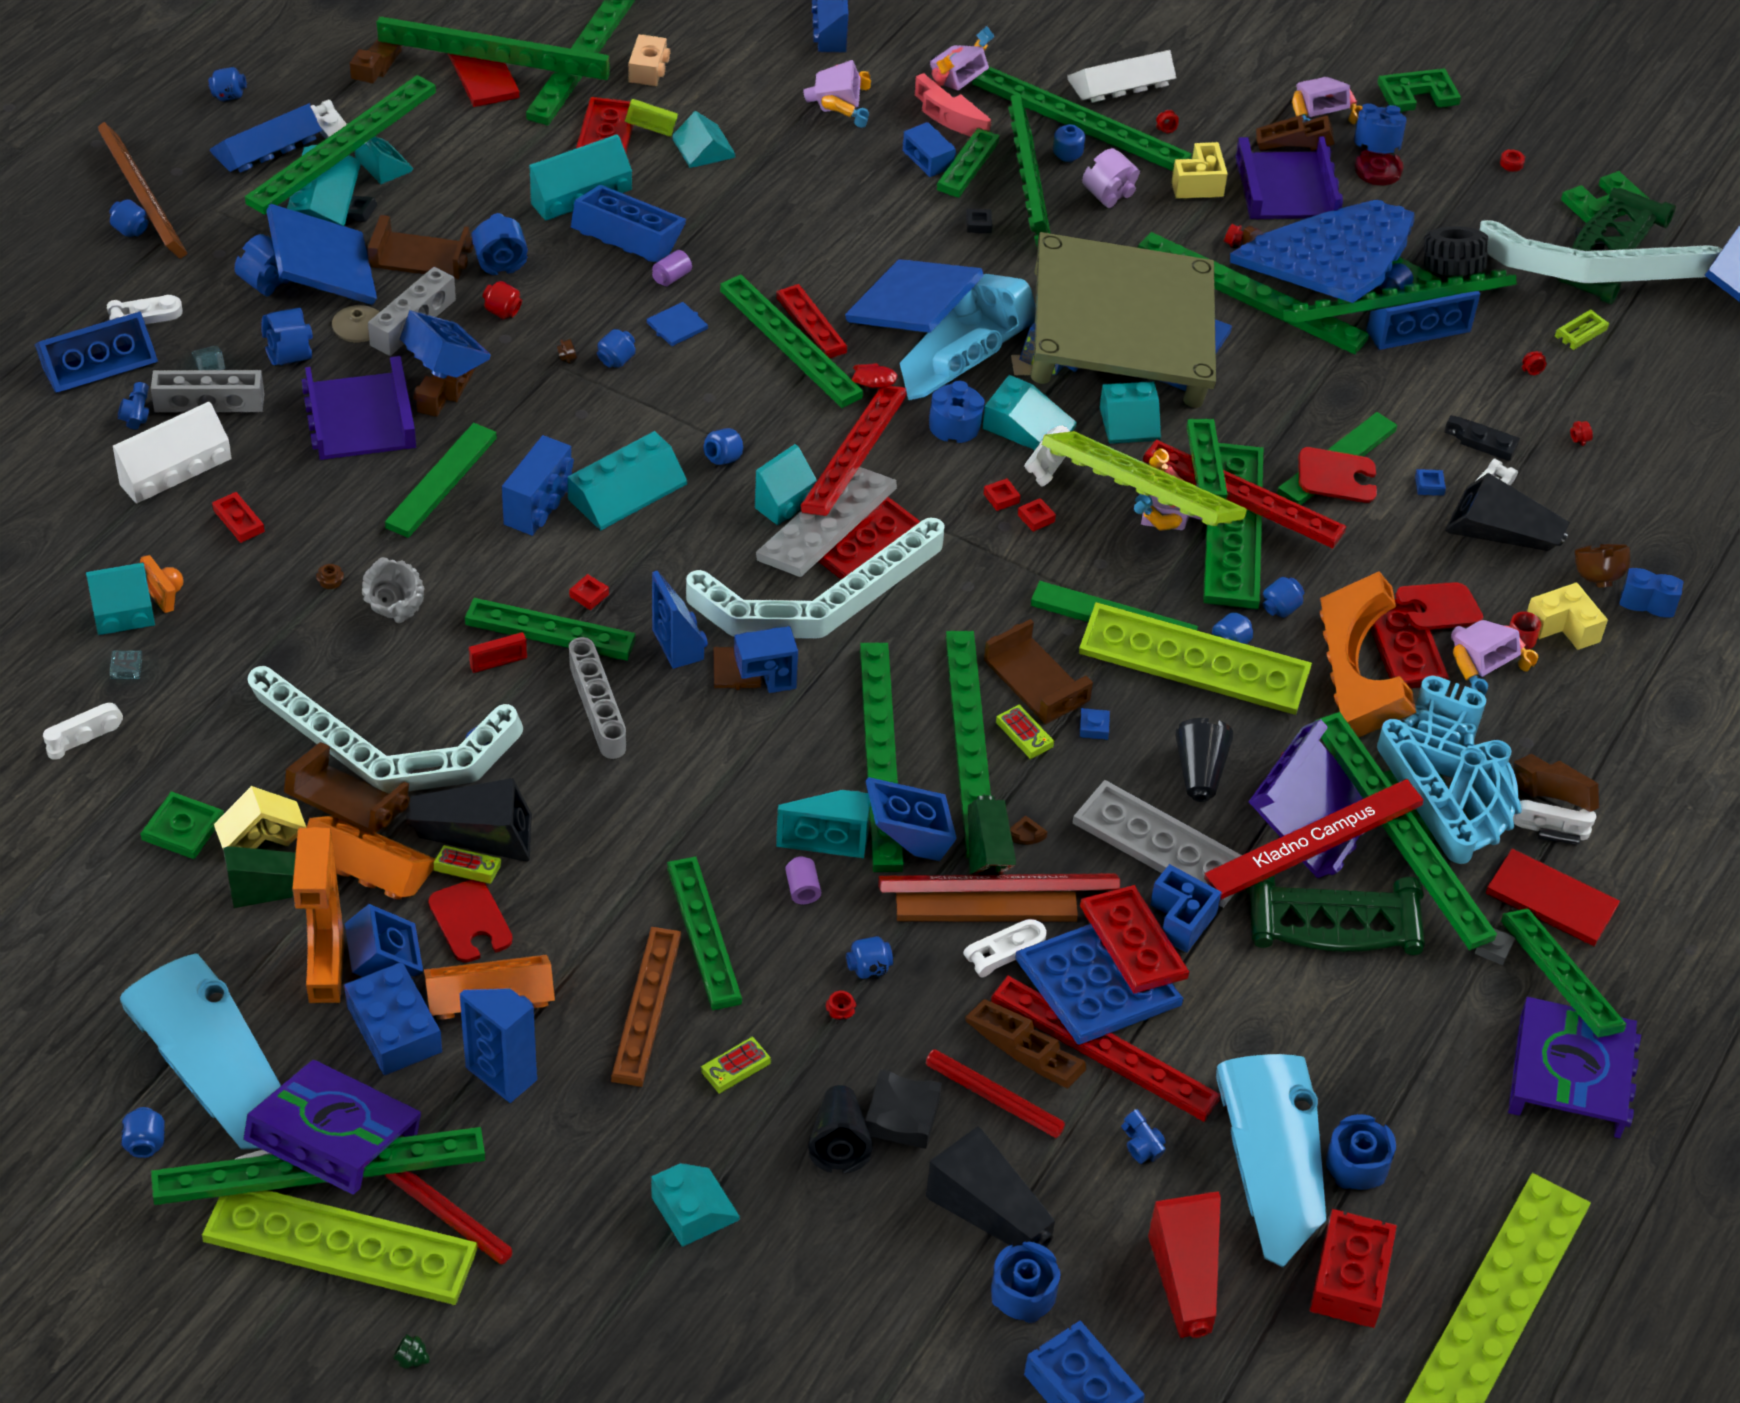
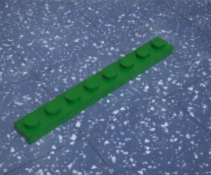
(791, 341)

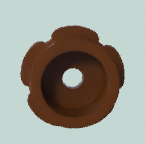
(566, 350)
(330, 576)

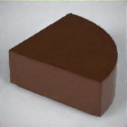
(1250, 234)
(1027, 832)

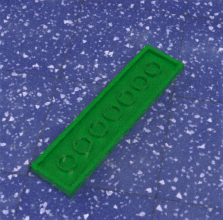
(1030, 171)
(1235, 548)

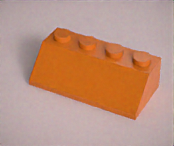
(376, 858)
(523, 975)

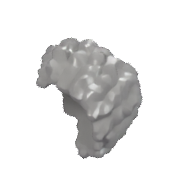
(393, 589)

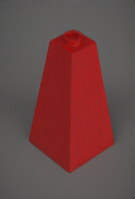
(1186, 1253)

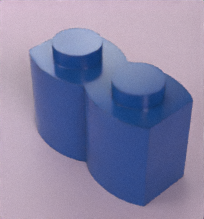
(1651, 592)

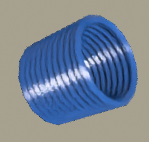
(1397, 277)

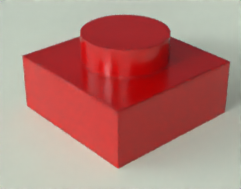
(1001, 494)
(1036, 514)
(589, 592)

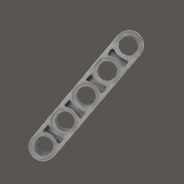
(597, 698)

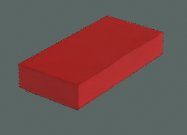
(498, 652)

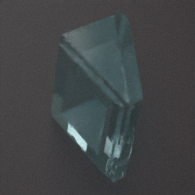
(208, 358)

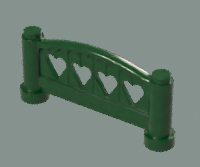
(1643, 214)
(1400, 908)

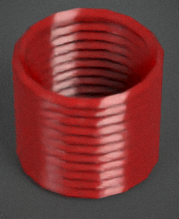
(1528, 627)

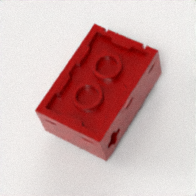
(1353, 1268)

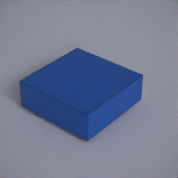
(1430, 482)

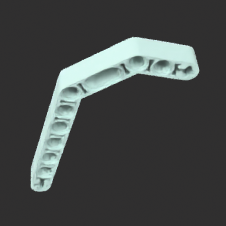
(1596, 266)
(829, 609)
(500, 728)

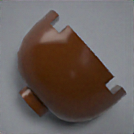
(1603, 563)

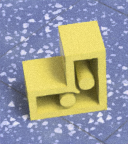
(1202, 175)
(1569, 612)
(259, 817)

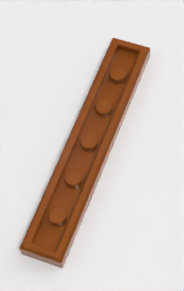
(987, 906)
(646, 1007)

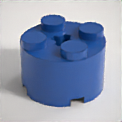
(1380, 128)
(500, 245)
(259, 265)
(286, 336)
(956, 412)
(1360, 1152)
(1025, 1281)

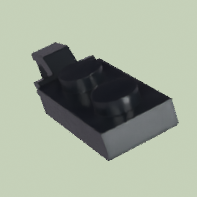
(1482, 437)

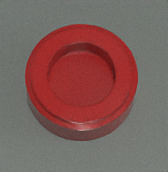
(1512, 160)

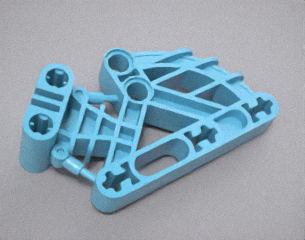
(1445, 745)

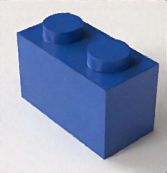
(928, 149)

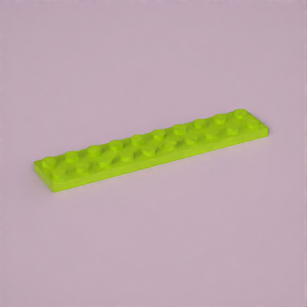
(1501, 1296)

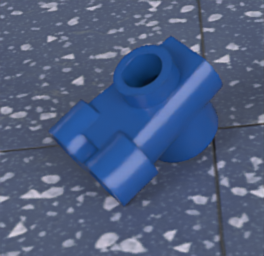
(133, 409)
(1145, 1142)

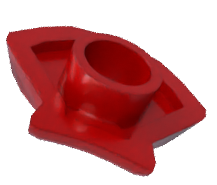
(874, 375)

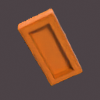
(162, 583)

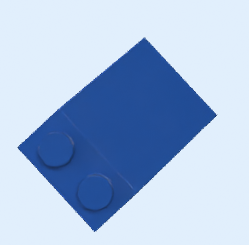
(675, 625)
(912, 817)

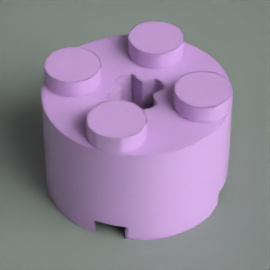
(1111, 177)

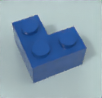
(770, 655)
(1187, 903)

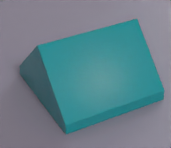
(702, 141)
(382, 160)

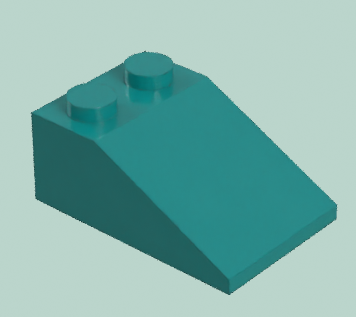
(1023, 413)
(826, 823)

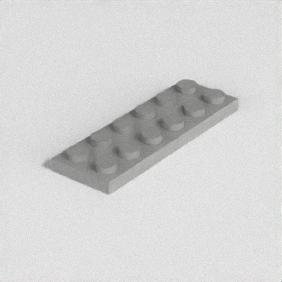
(812, 536)
(1150, 834)

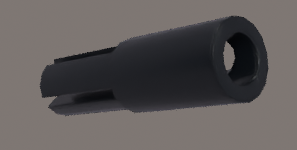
(1558, 836)

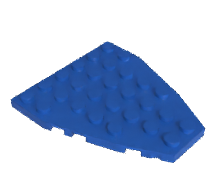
(1334, 251)

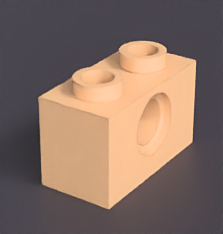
(648, 60)

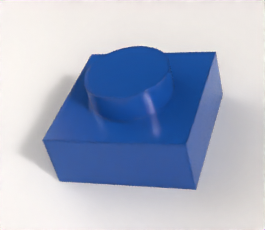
(1094, 723)

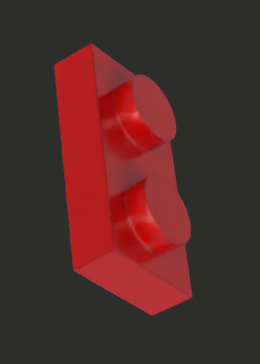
(238, 517)

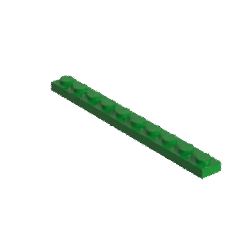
(591, 40)
(493, 48)
(1081, 117)
(340, 144)
(1391, 297)
(1267, 299)
(967, 721)
(879, 744)
(1409, 837)
(272, 1172)

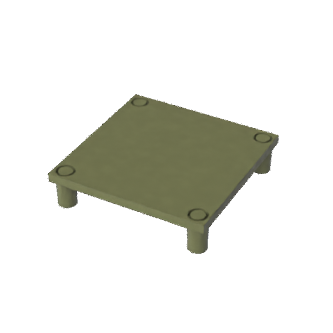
(1125, 313)

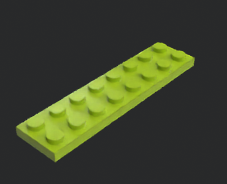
(1144, 478)
(1195, 658)
(342, 1243)

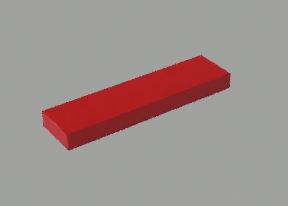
(811, 321)

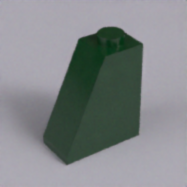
(989, 837)
(259, 875)

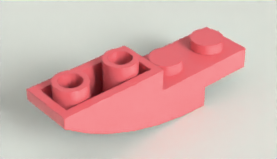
(951, 112)

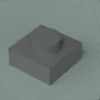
(1498, 949)

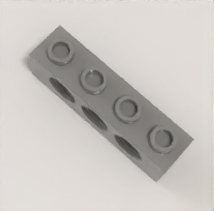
(427, 296)
(222, 388)

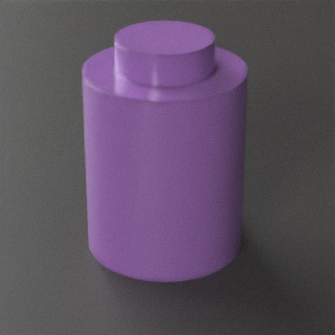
(671, 268)
(803, 880)

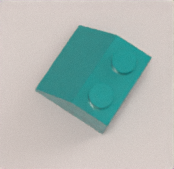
(1130, 412)
(783, 485)
(120, 598)
(691, 1202)

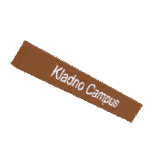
(142, 191)

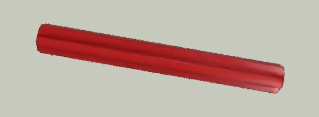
(995, 1093)
(452, 1215)

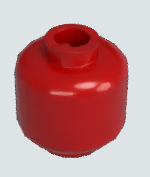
(502, 300)

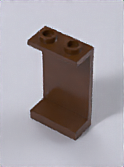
(417, 252)
(1035, 674)
(341, 794)

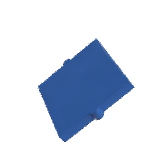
(677, 324)

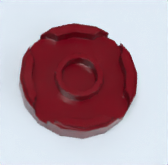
(1378, 168)

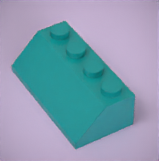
(566, 177)
(328, 194)
(626, 481)

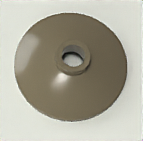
(352, 323)

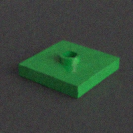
(182, 825)

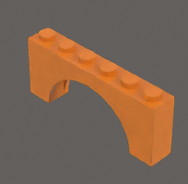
(1347, 619)
(317, 892)

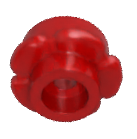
(1171, 125)
(1234, 235)
(1534, 363)
(1581, 432)
(841, 999)

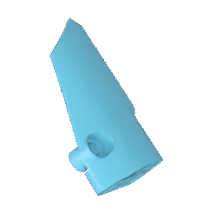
(969, 334)
(203, 1040)
(1276, 1148)

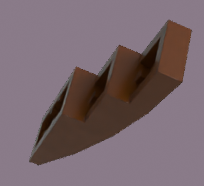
(1019, 1040)

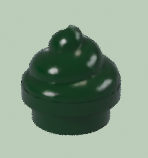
(411, 1352)

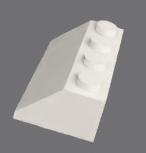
(1123, 76)
(171, 452)

